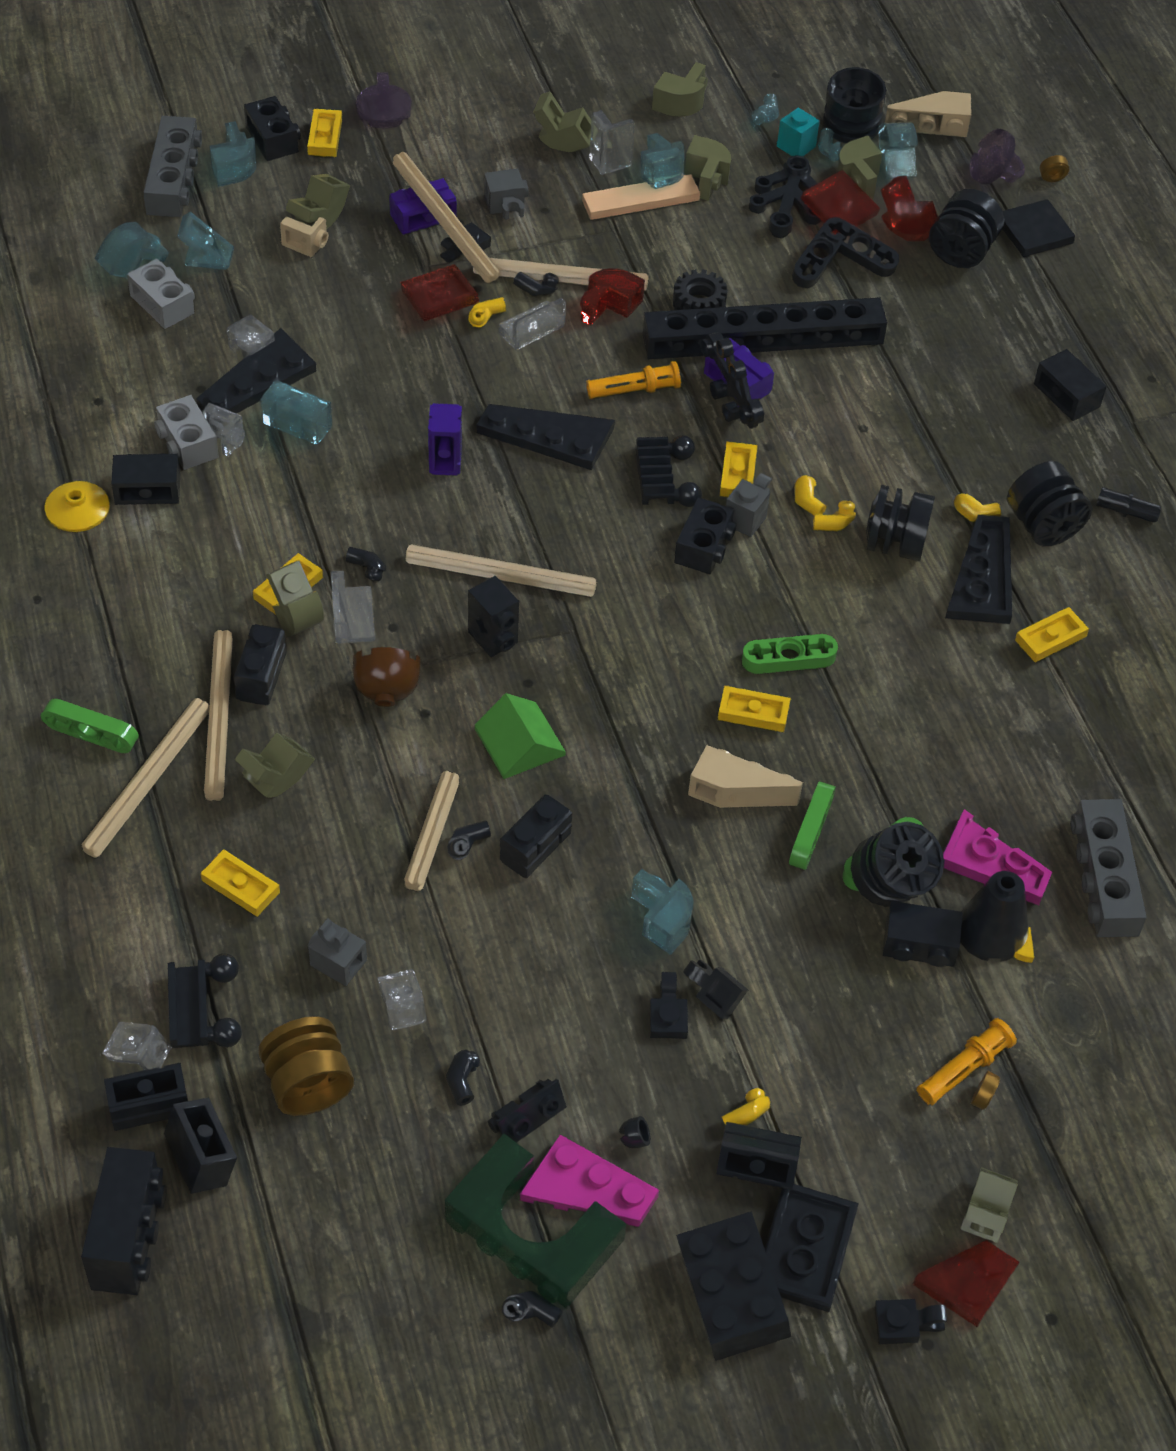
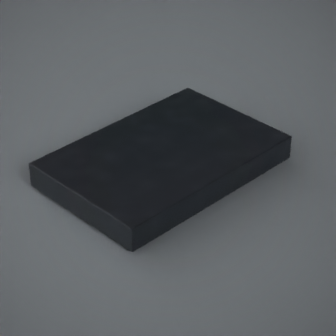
(809, 1244)

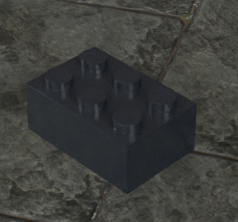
(123, 1221)
(734, 1286)

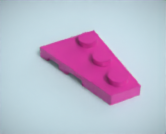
(981, 854)
(578, 1178)

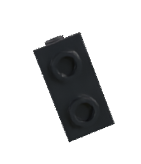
(536, 1107)

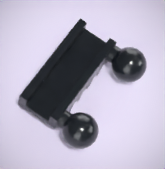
(656, 469)
(189, 1004)

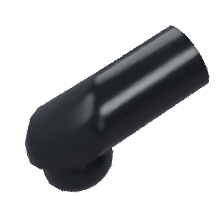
(537, 287)
(368, 559)
(465, 836)
(457, 1075)
(530, 1305)

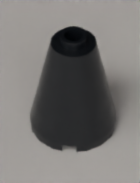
(996, 918)

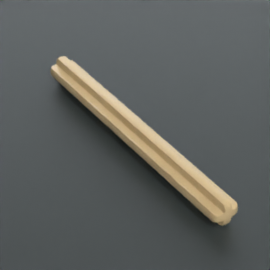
(445, 217)
(536, 270)
(503, 570)
(218, 716)
(145, 778)

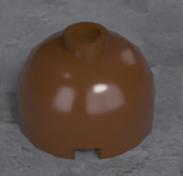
(386, 674)

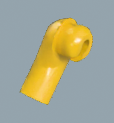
(484, 310)
(805, 495)
(971, 508)
(838, 520)
(749, 1112)

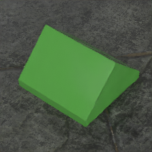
(518, 736)

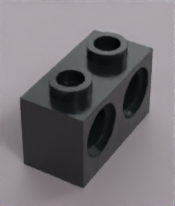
(272, 128)
(704, 536)

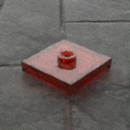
(840, 198)
(439, 292)

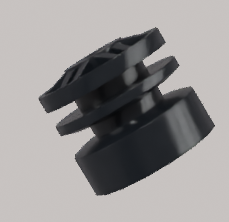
(854, 104)
(966, 228)
(1049, 503)
(900, 522)
(897, 864)

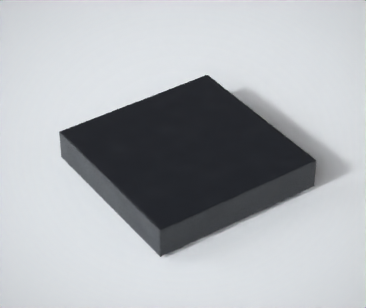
(1036, 228)

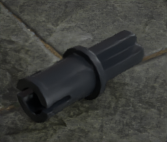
(1128, 505)

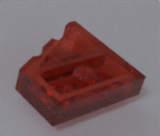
(969, 1280)

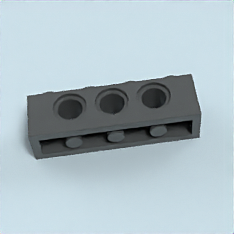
(171, 166)
(1107, 821)

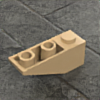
(935, 113)
(735, 782)

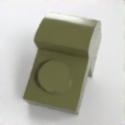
(680, 95)
(562, 130)
(709, 162)
(861, 162)
(323, 199)
(297, 602)
(276, 767)
(989, 1205)

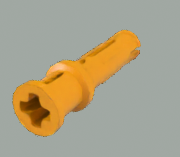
(650, 383)
(977, 1052)

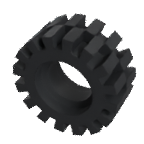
(699, 285)

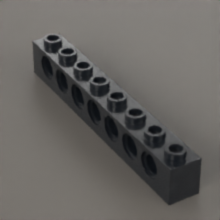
(767, 327)

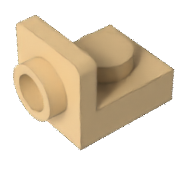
(303, 237)

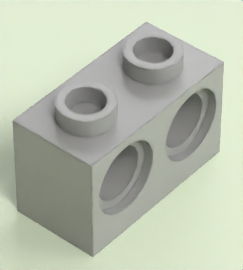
(161, 293)
(186, 432)

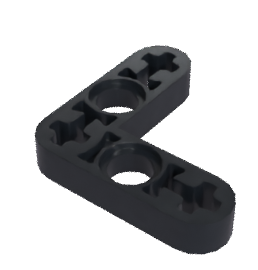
(835, 244)

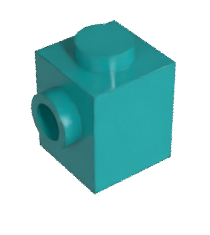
(798, 133)

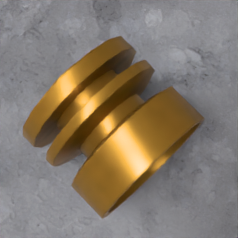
(306, 1066)

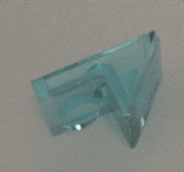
(205, 245)

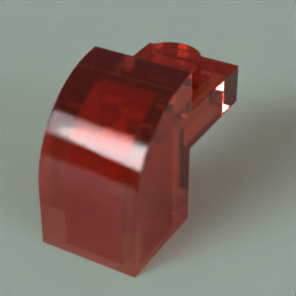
(906, 216)
(611, 290)

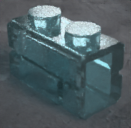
(296, 412)

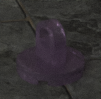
(383, 104)
(996, 159)

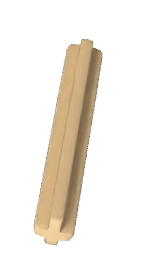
(431, 831)

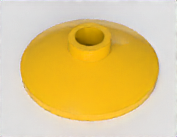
(77, 506)

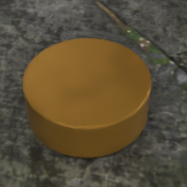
(1054, 168)
(985, 1090)

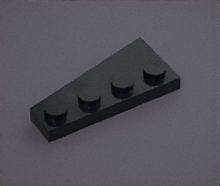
(255, 374)
(553, 434)
(984, 579)

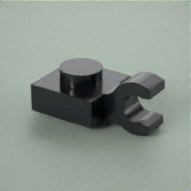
(453, 251)
(718, 988)
(668, 1014)
(900, 1320)

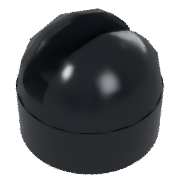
(635, 1133)

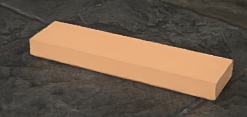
(639, 198)

